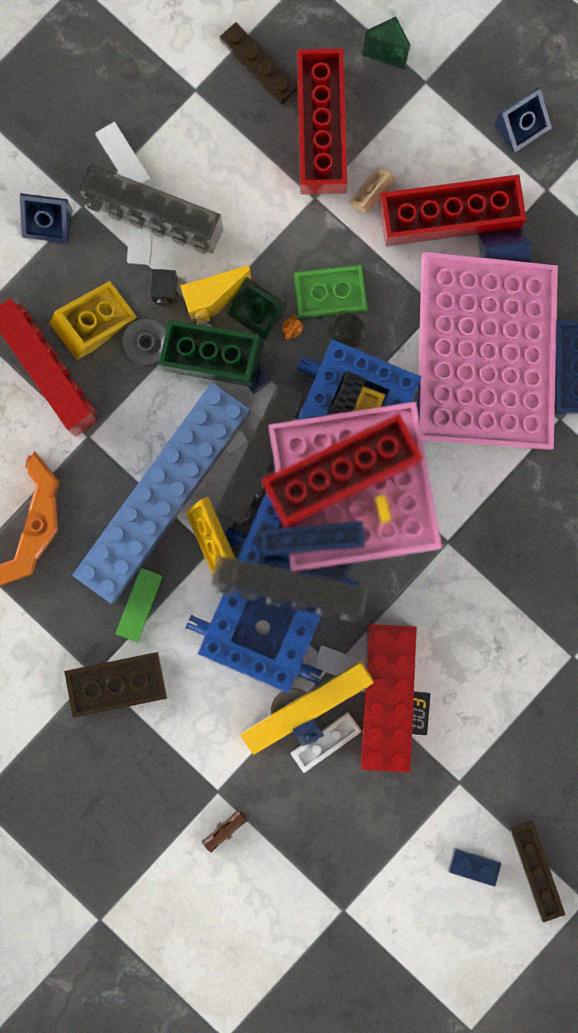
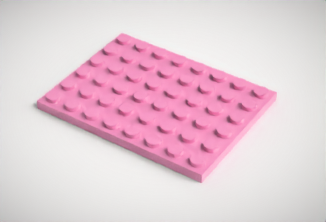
(487, 351)

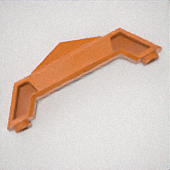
(40, 524)

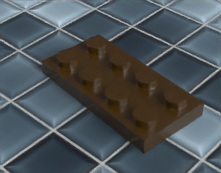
(115, 684)

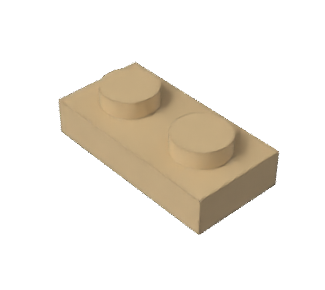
(370, 191)

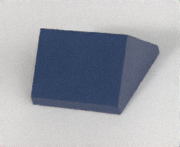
(524, 120)
(45, 218)
(506, 245)

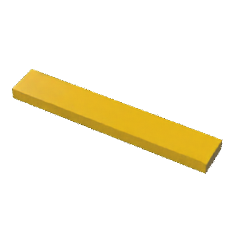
(307, 707)

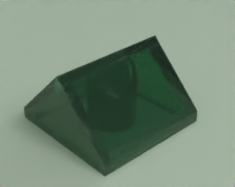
(387, 43)
(257, 308)

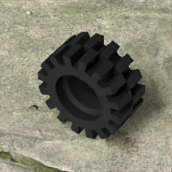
(347, 393)

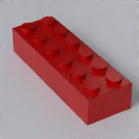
(322, 121)
(452, 210)
(47, 373)
(342, 471)
(390, 699)

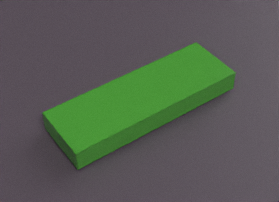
(139, 605)

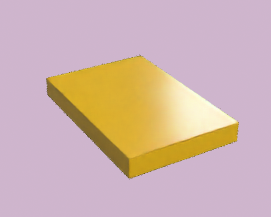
(208, 532)

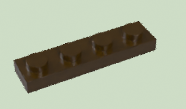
(258, 63)
(537, 871)

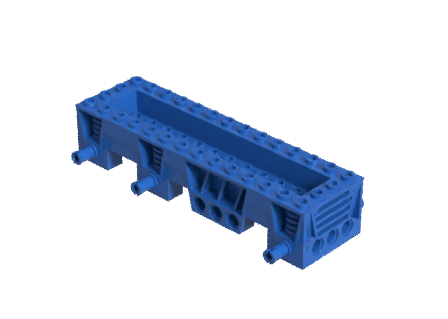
(232, 634)

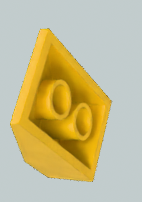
(211, 294)
(92, 319)

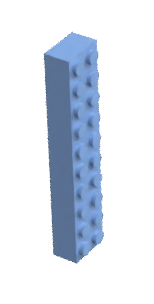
(162, 493)

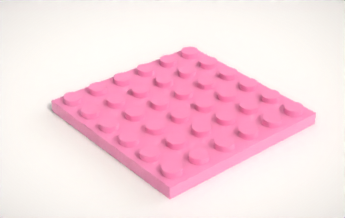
(408, 495)

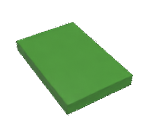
(330, 292)

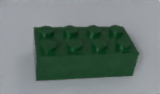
(211, 353)

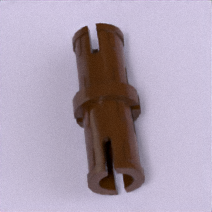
(224, 831)

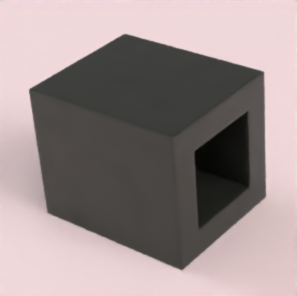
(164, 286)

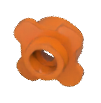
(292, 327)

